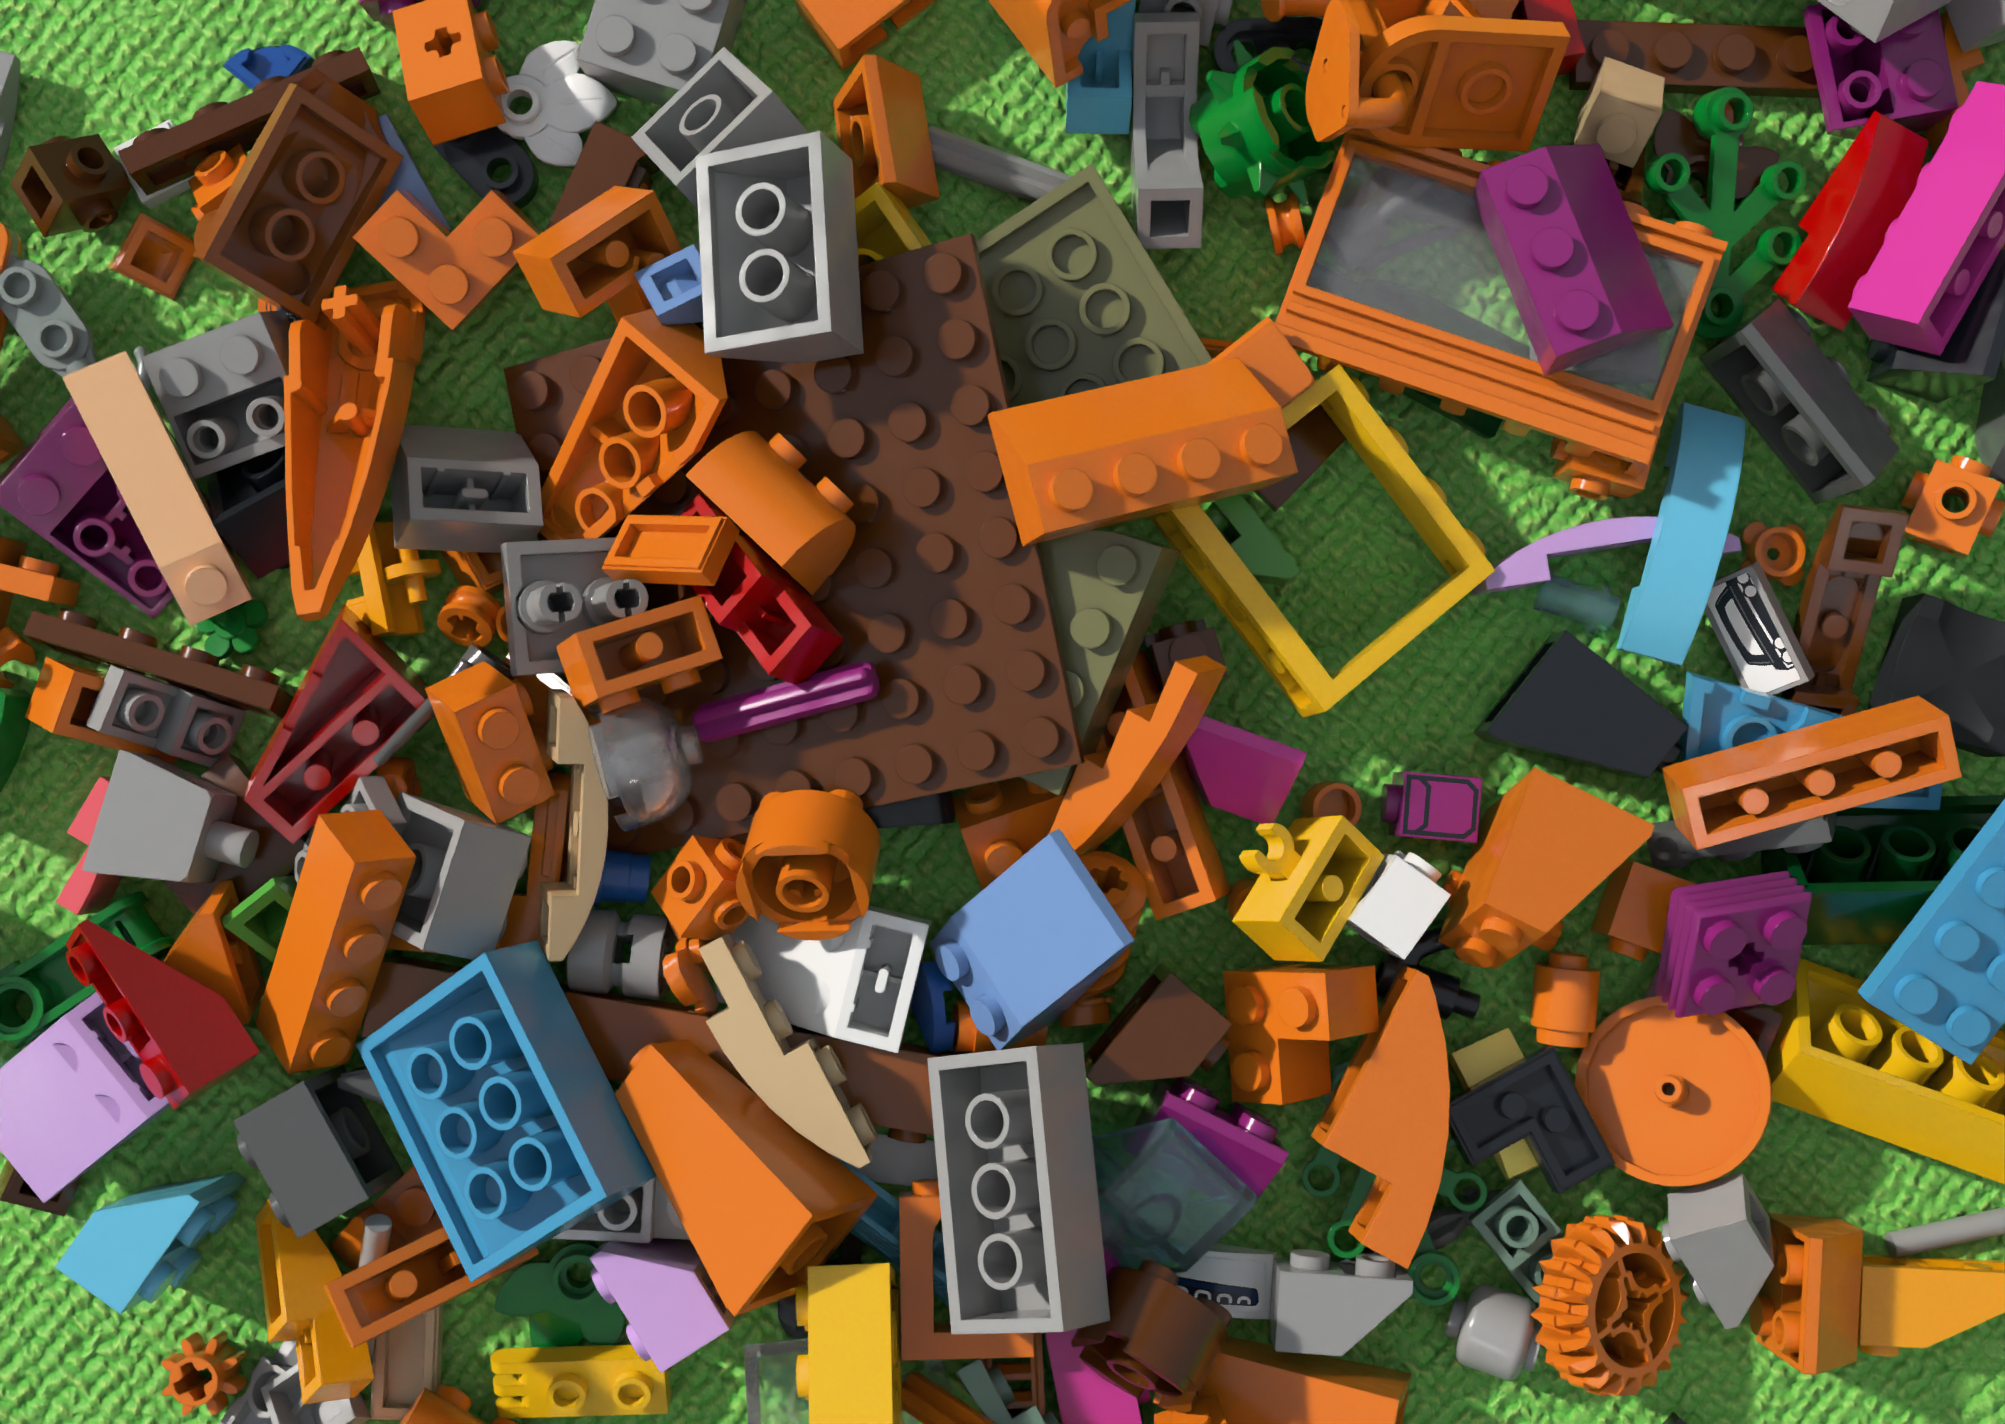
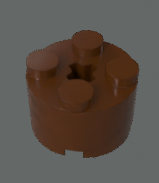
(1154, 1336)

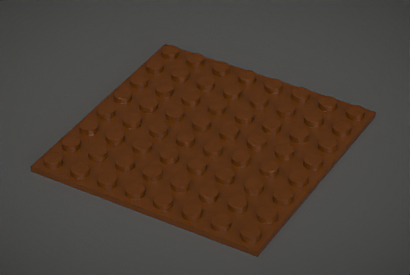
(926, 590)

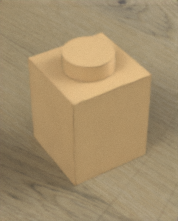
(1620, 111)

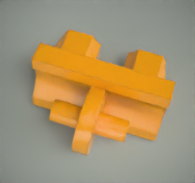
(391, 584)

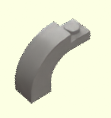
(1163, 145)

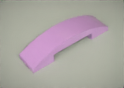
(1530, 564)

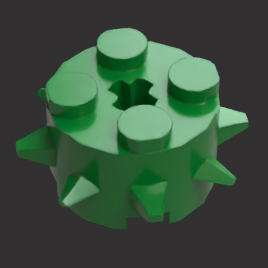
(1259, 127)

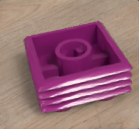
(1732, 944)

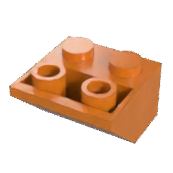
(1812, 1294)

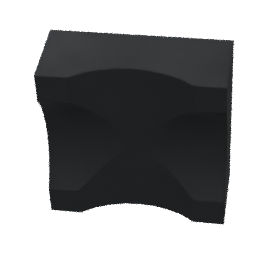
(1953, 664)

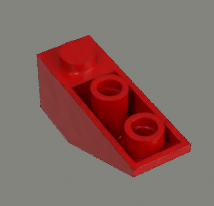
(172, 1022)

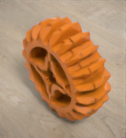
(1610, 1305)

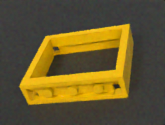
(1254, 612)

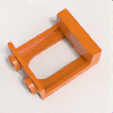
(919, 1333)

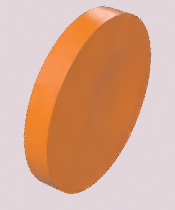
(1675, 1093)

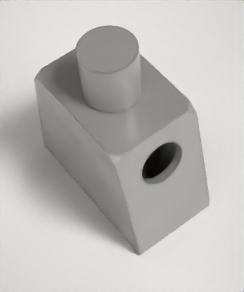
(166, 824)

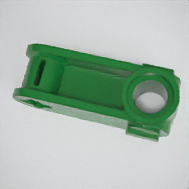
(50, 980)

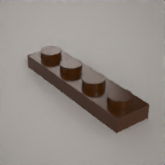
(1702, 56)
(171, 155)
(138, 652)

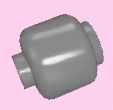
(1495, 1332)

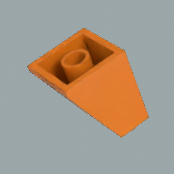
(1533, 864)

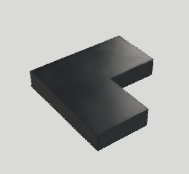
(1534, 1103)

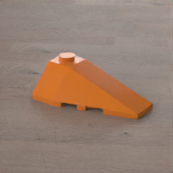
(634, 427)

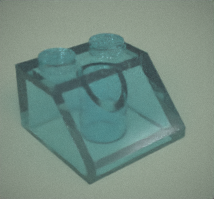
(1164, 1195)

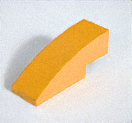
(301, 1311)

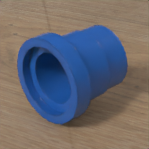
(624, 878)

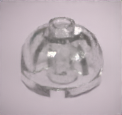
(644, 759)

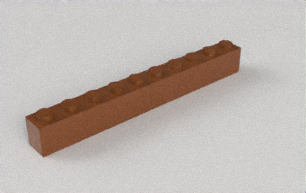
(886, 1083)

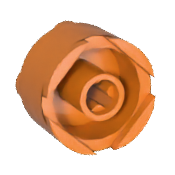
(809, 862)

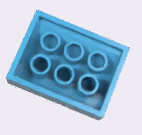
(504, 1108)

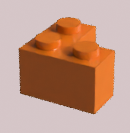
(597, 252)
(446, 267)
(1285, 1022)

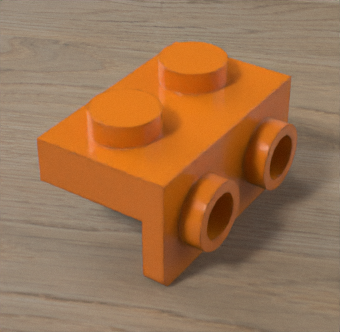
(1004, 823)

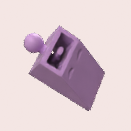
(71, 1100)

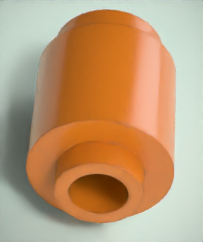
(1565, 1000)

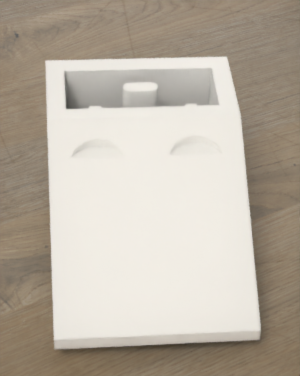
(843, 985)

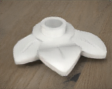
(561, 104)

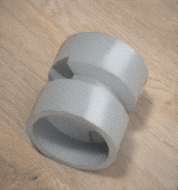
(597, 954)

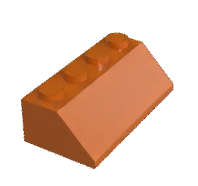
(1139, 449)

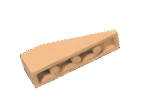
(158, 488)

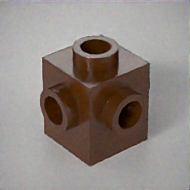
(71, 185)

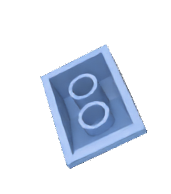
(1030, 942)

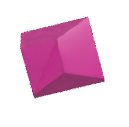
(1241, 770)

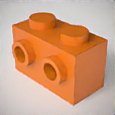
(638, 652)
(492, 740)

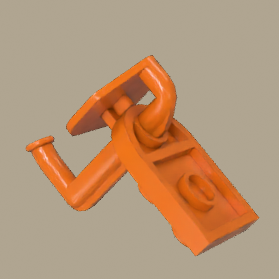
(1427, 76)

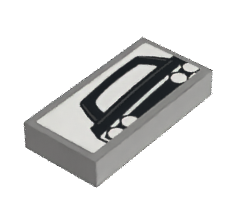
(1756, 632)

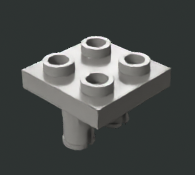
(559, 591)

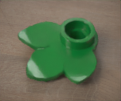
(557, 1304)

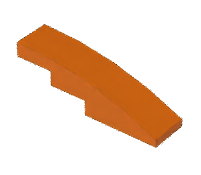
(1147, 744)

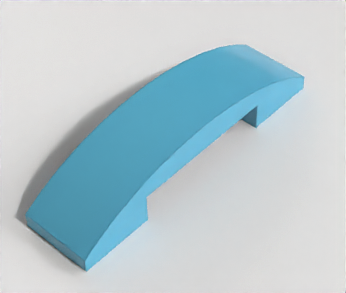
(1687, 536)

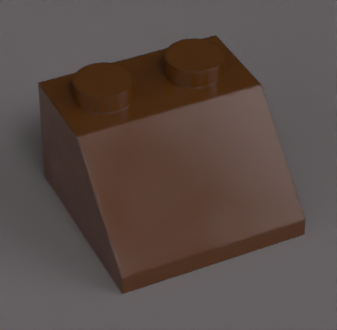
(1158, 1034)

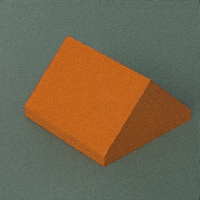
(886, 131)

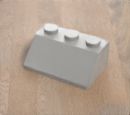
(779, 251)

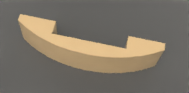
(568, 904)

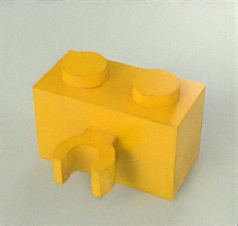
(1305, 886)

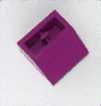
(1898, 76)
(1237, 1138)

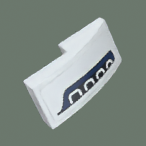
(1234, 1279)

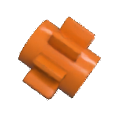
(188, 1385)

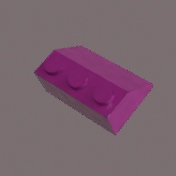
(1569, 254)

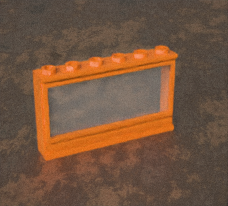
(1414, 294)

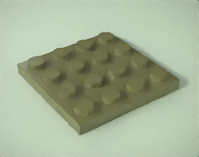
(1080, 297)

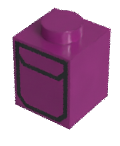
(1432, 806)

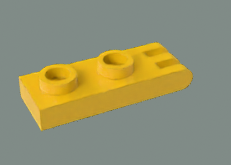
(577, 1382)

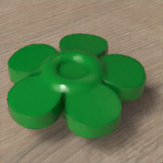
(234, 629)

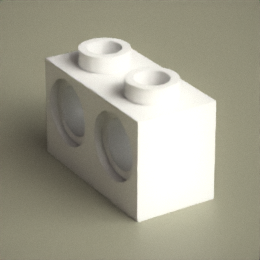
(1398, 904)

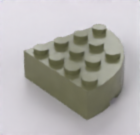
(1102, 604)

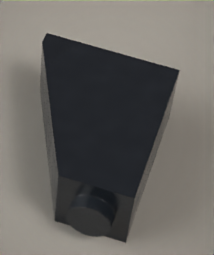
(1583, 713)

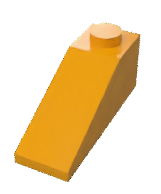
(1924, 1300)

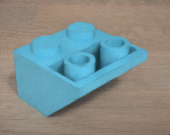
(149, 1239)

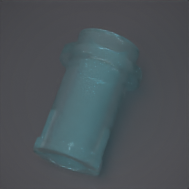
(1578, 603)

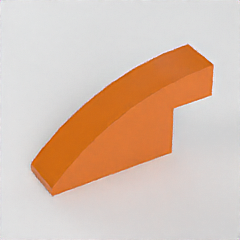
(1395, 1117)

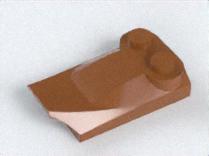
(300, 197)

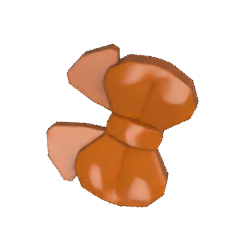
(686, 977)

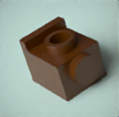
(1179, 643)

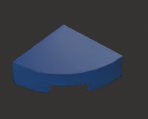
(266, 62)
(930, 1008)

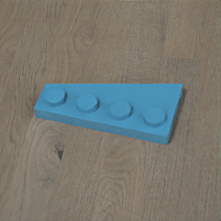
(1732, 715)

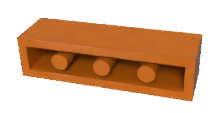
(1811, 772)
(1169, 827)
(334, 939)

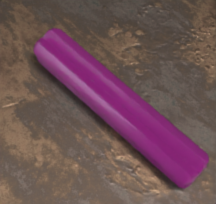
(786, 702)

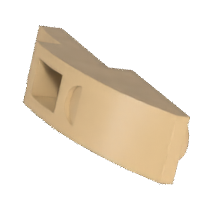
(792, 1081)

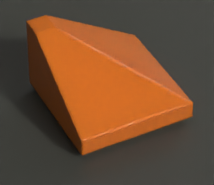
(154, 256)

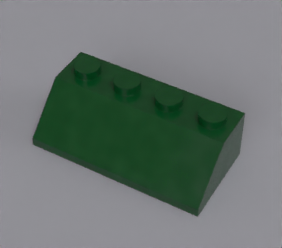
(1880, 867)

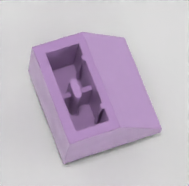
(662, 1295)

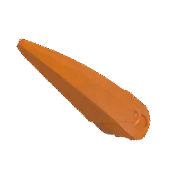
(344, 429)

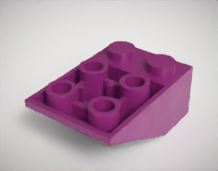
(73, 502)

